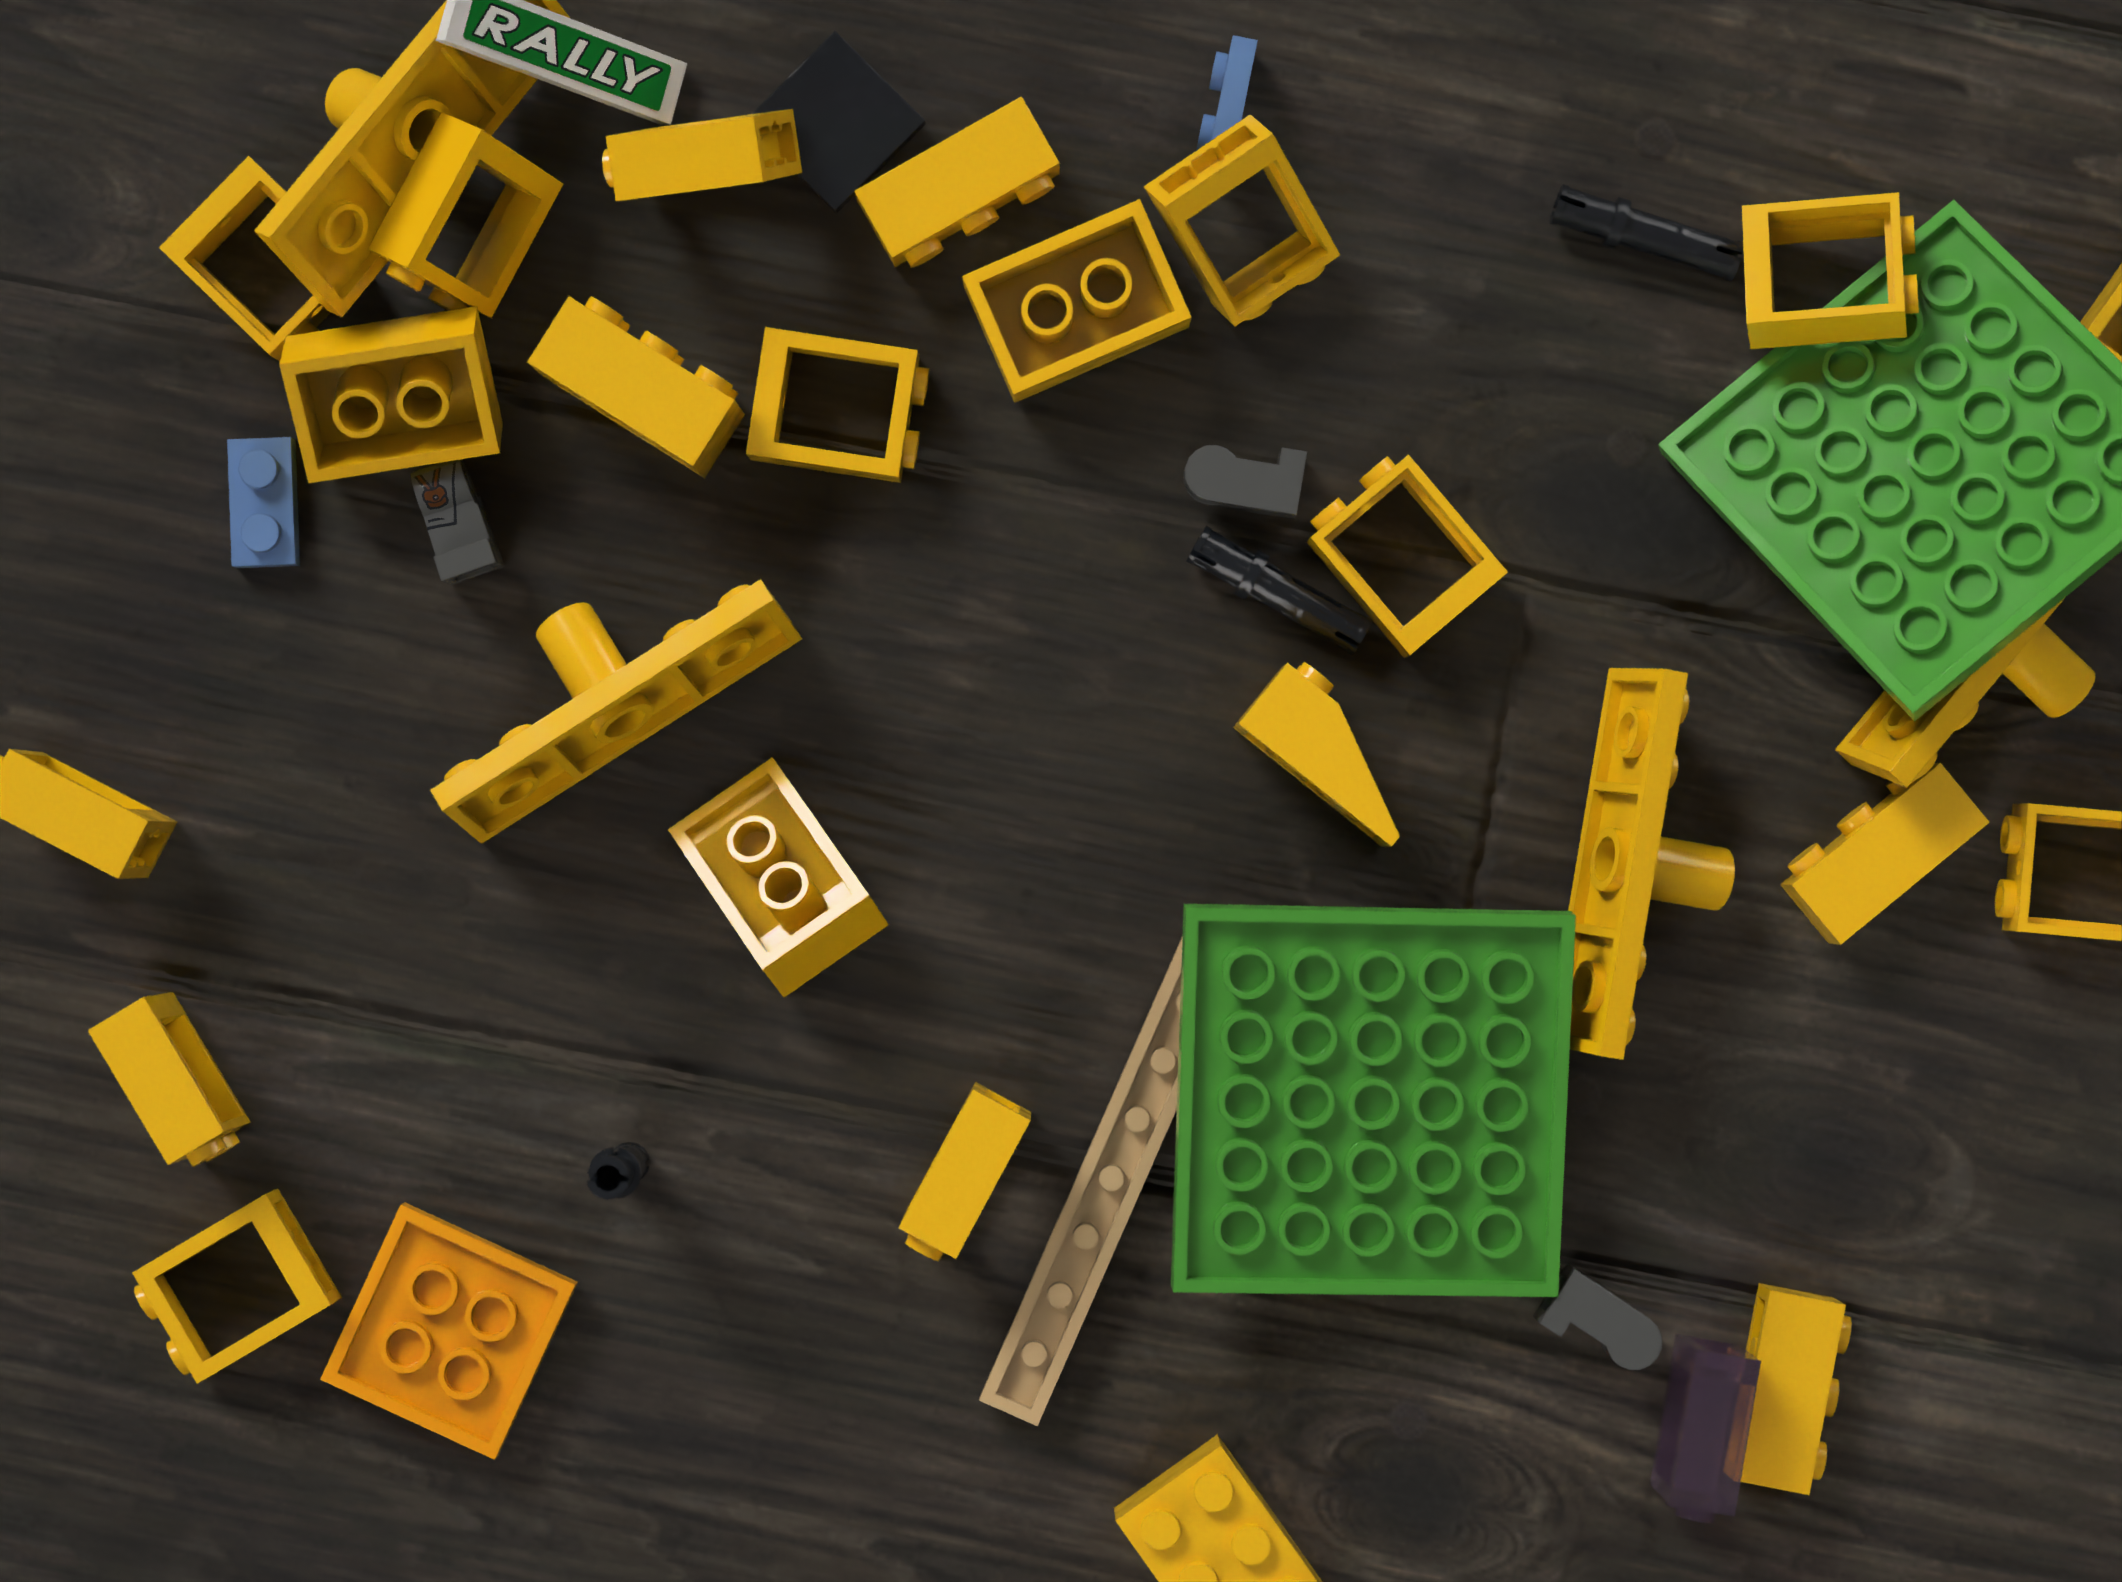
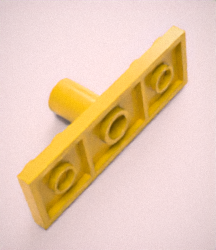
(382, 123)
(611, 703)
(1904, 749)
(1625, 857)

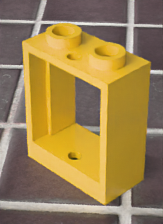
(702, 155)
(1212, 174)
(429, 198)
(1826, 221)
(211, 227)
(771, 395)
(1450, 603)
(81, 814)
(2014, 892)
(171, 1079)
(964, 1173)
(293, 1257)

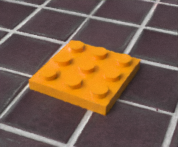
(449, 1330)

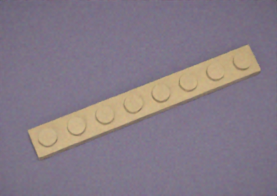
(1092, 1214)

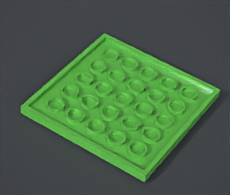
(1927, 480)
(1371, 1100)

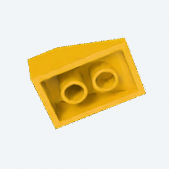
(1312, 741)
(778, 877)

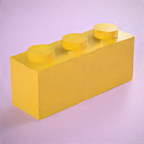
(959, 184)
(1881, 853)
(1797, 1346)

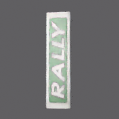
(566, 54)

